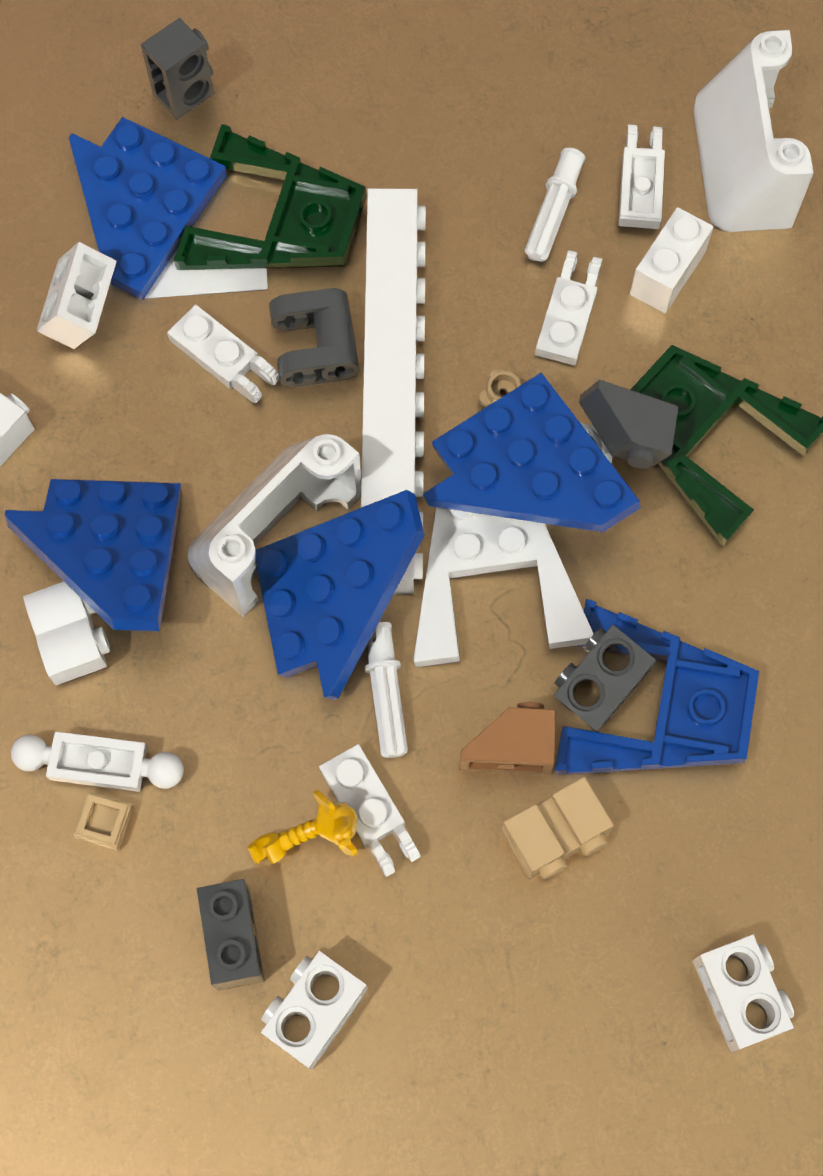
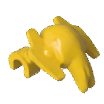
(333, 822)

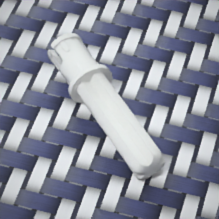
(559, 191)
(386, 691)

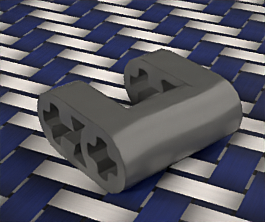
(335, 352)

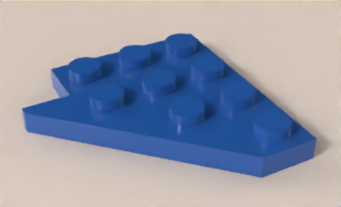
(142, 198)
(530, 464)
(108, 544)
(334, 584)

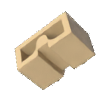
(558, 829)

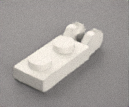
(642, 181)
(568, 313)
(221, 353)
(358, 785)

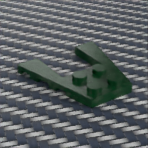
(309, 224)
(702, 401)

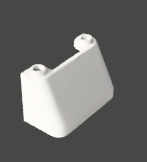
(745, 171)
(314, 470)

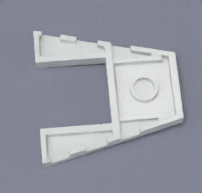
(487, 544)

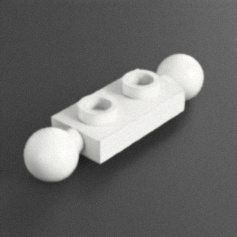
(97, 761)

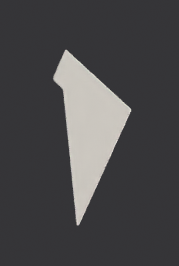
(207, 281)

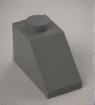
(631, 423)

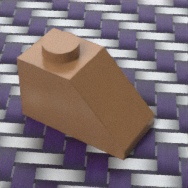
(514, 742)

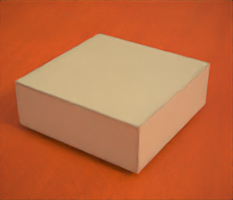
(103, 821)

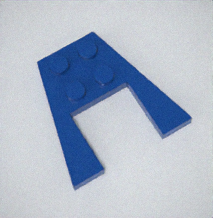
(701, 711)

